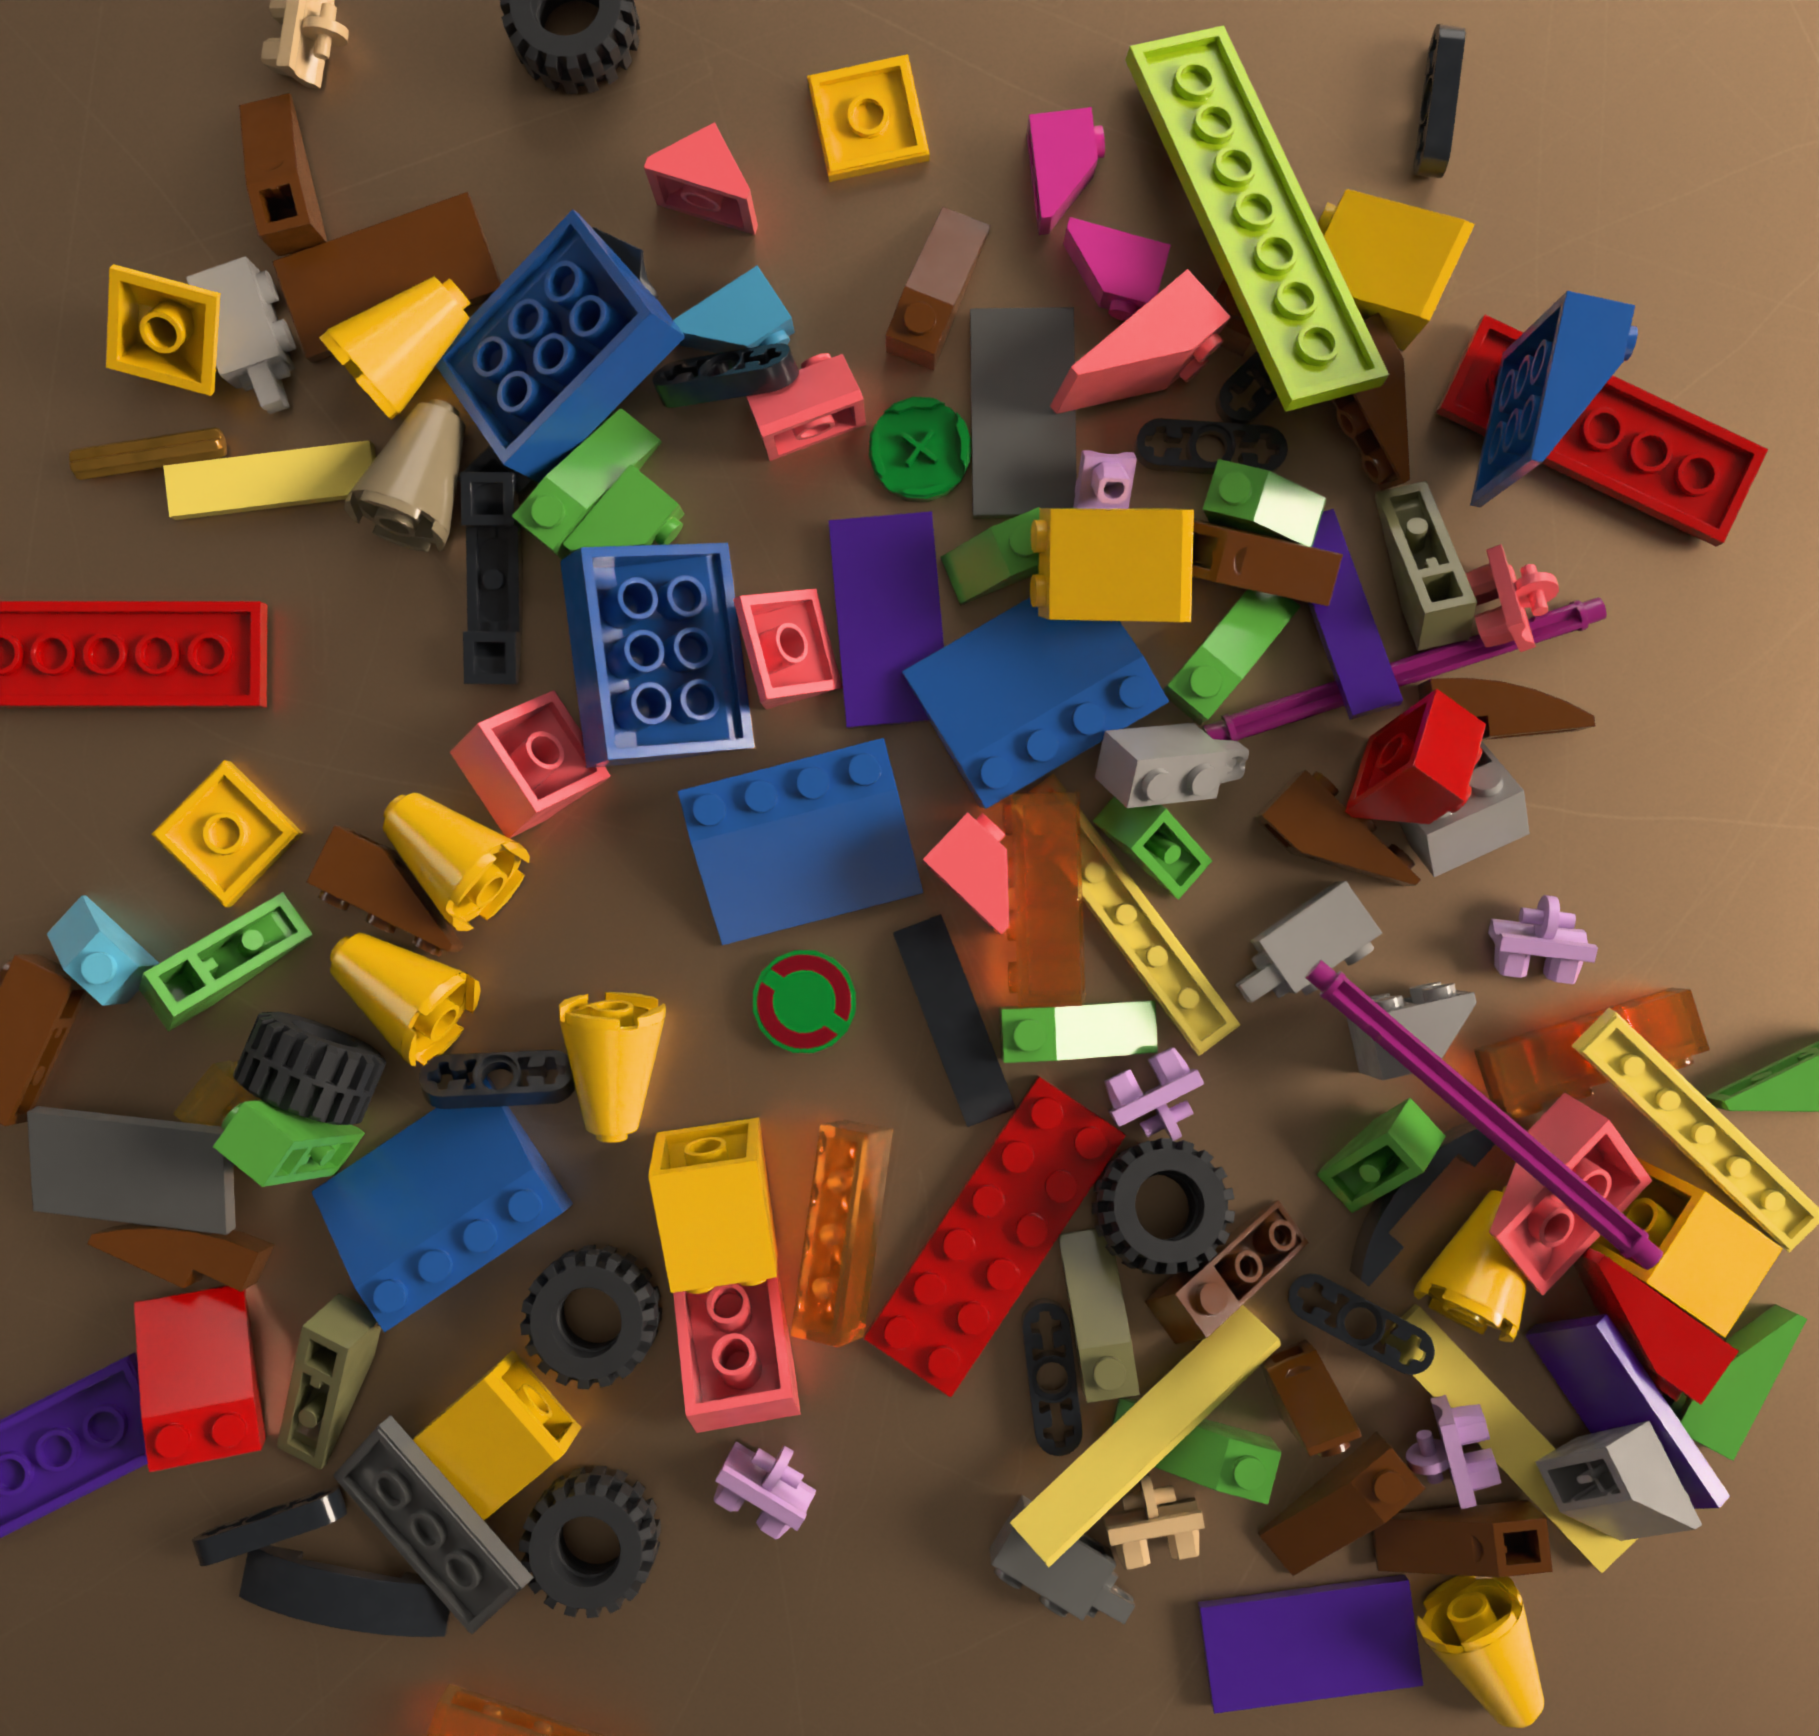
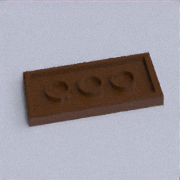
(383, 260)

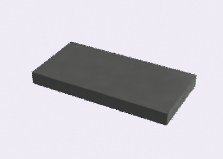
(1018, 442)
(130, 1170)
(432, 1525)

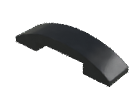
(493, 578)
(954, 1020)
(1374, 1244)
(341, 1595)

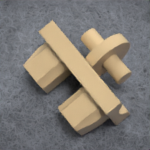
(305, 39)
(1153, 1515)

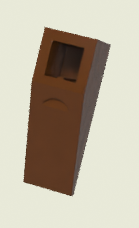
(279, 176)
(1379, 415)
(1263, 563)
(1316, 827)
(377, 881)
(1201, 1300)
(1309, 1400)
(1471, 1541)

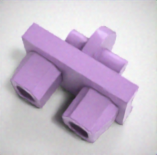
(1104, 480)
(1545, 934)
(1174, 1081)
(1456, 1428)
(766, 1484)

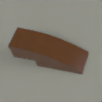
(1510, 708)
(187, 1255)

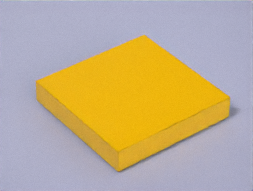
(868, 118)
(227, 833)

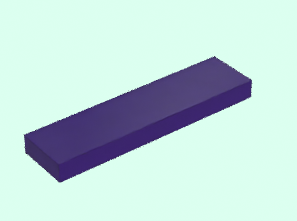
(1351, 634)

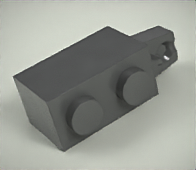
(1074, 1584)

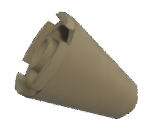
(413, 479)

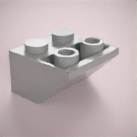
(1486, 822)
(1430, 1014)
(1619, 1483)

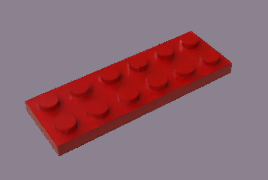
(1625, 444)
(133, 654)
(994, 1236)

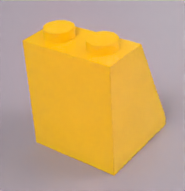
(1393, 258)
(1113, 564)
(713, 1206)
(1709, 1252)
(498, 1435)

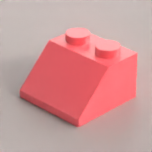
(811, 409)
(527, 763)
(975, 868)

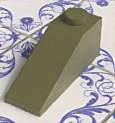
(1425, 567)
(1098, 1317)
(326, 1378)

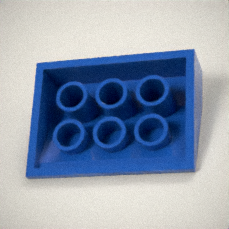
(557, 349)
(1548, 384)
(656, 652)
(1031, 695)
(801, 841)
(437, 1205)

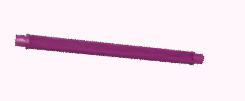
(1406, 671)
(1484, 1115)

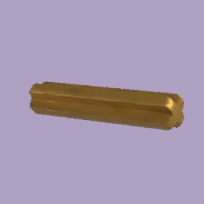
(147, 453)

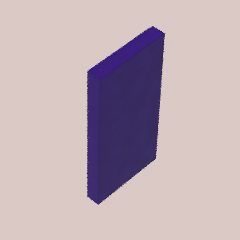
(884, 612)
(1615, 1391)
(70, 1444)
(1310, 1643)

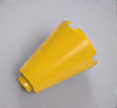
(399, 341)
(454, 858)
(405, 994)
(612, 1058)
(1475, 1278)
(1486, 1644)

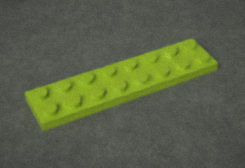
(1256, 218)

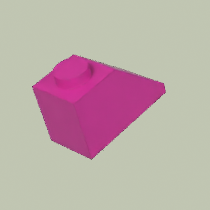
(1061, 160)
(1116, 266)

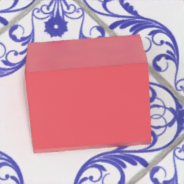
(702, 181)
(787, 646)

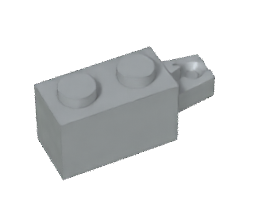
(251, 339)
(1167, 764)
(1325, 928)

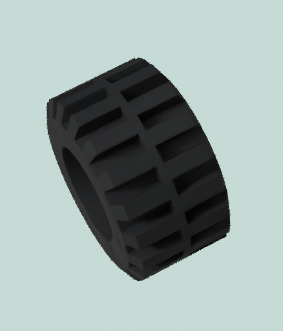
(574, 58)
(309, 1068)
(1205, 1198)
(561, 1347)
(581, 1583)

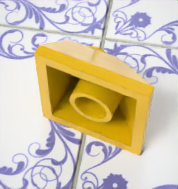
(162, 329)

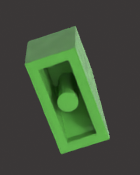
(1263, 503)
(629, 515)
(993, 559)
(1155, 844)
(1383, 1156)

